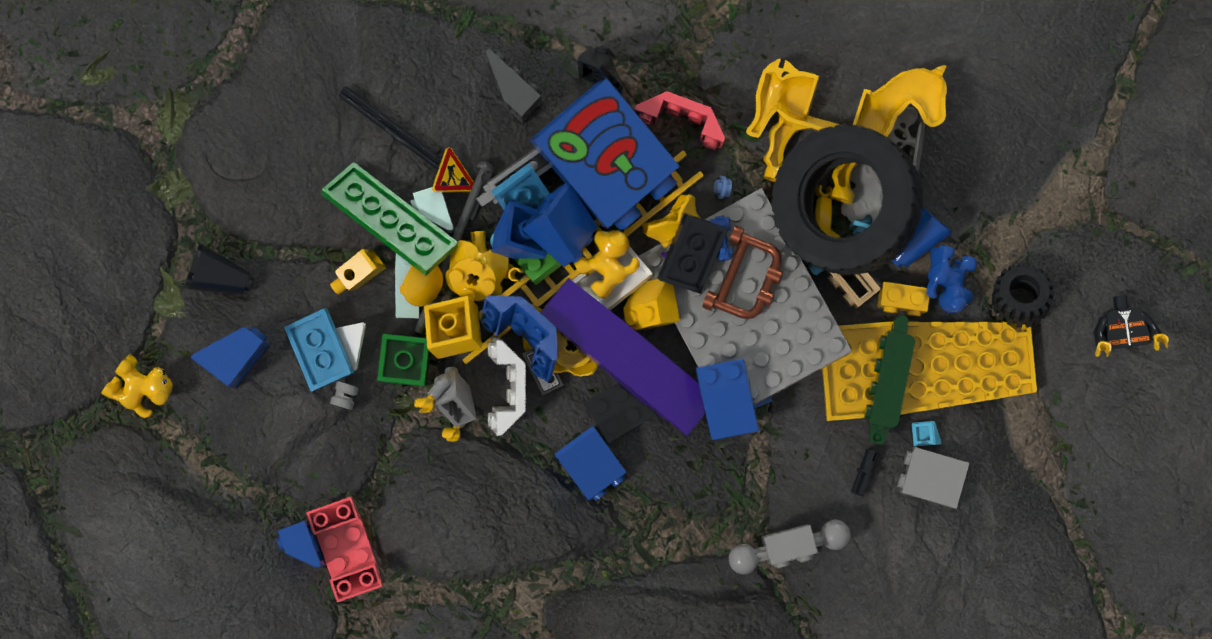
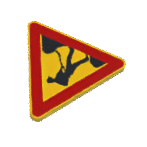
(452, 175)

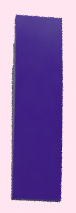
(626, 356)

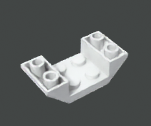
(504, 416)

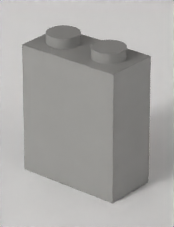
(933, 477)

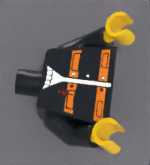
(1126, 328)

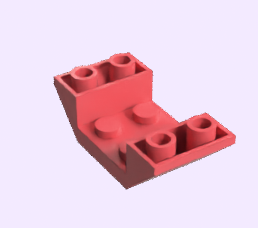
(674, 104)
(345, 548)

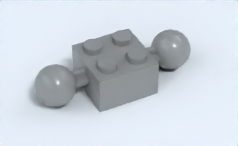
(788, 545)

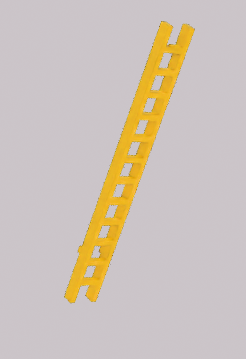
(573, 274)

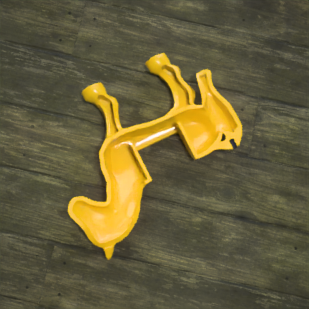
(877, 110)

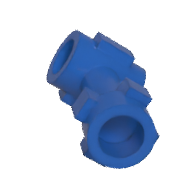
(724, 253)

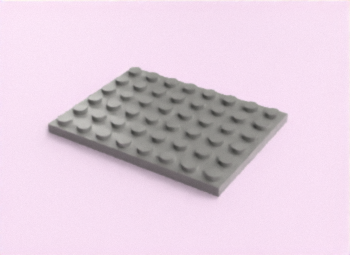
(786, 338)

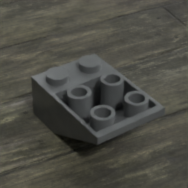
(518, 96)

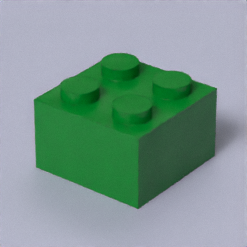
(404, 360)

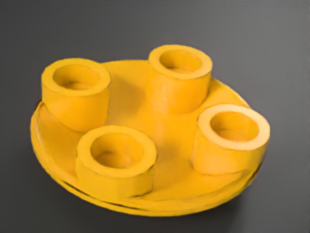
(421, 289)

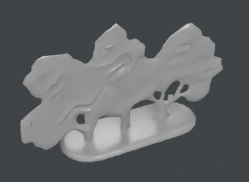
(868, 186)

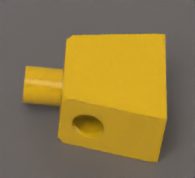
(365, 266)

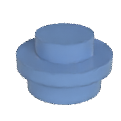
(722, 187)

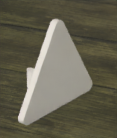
(352, 339)

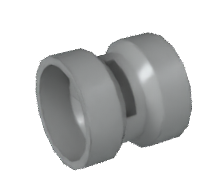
(347, 400)

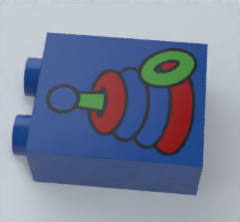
(606, 155)

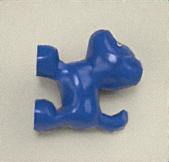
(954, 295)

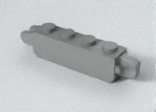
(533, 157)

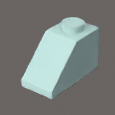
(433, 207)

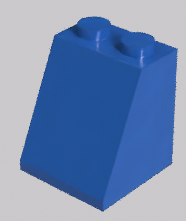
(562, 225)
(233, 355)
(591, 464)

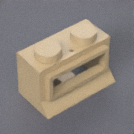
(849, 295)

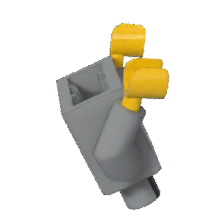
(453, 399)

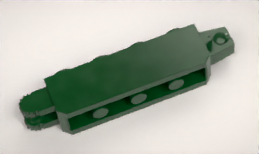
(890, 380)

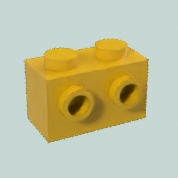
(903, 298)

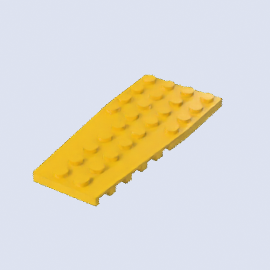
(947, 368)

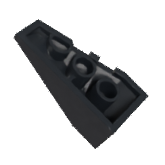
(597, 65)

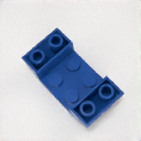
(526, 322)

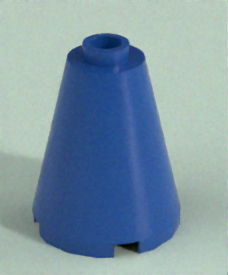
(928, 235)

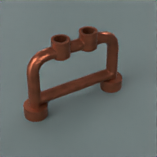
(772, 276)

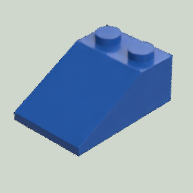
(727, 399)

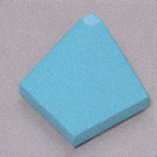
(925, 433)

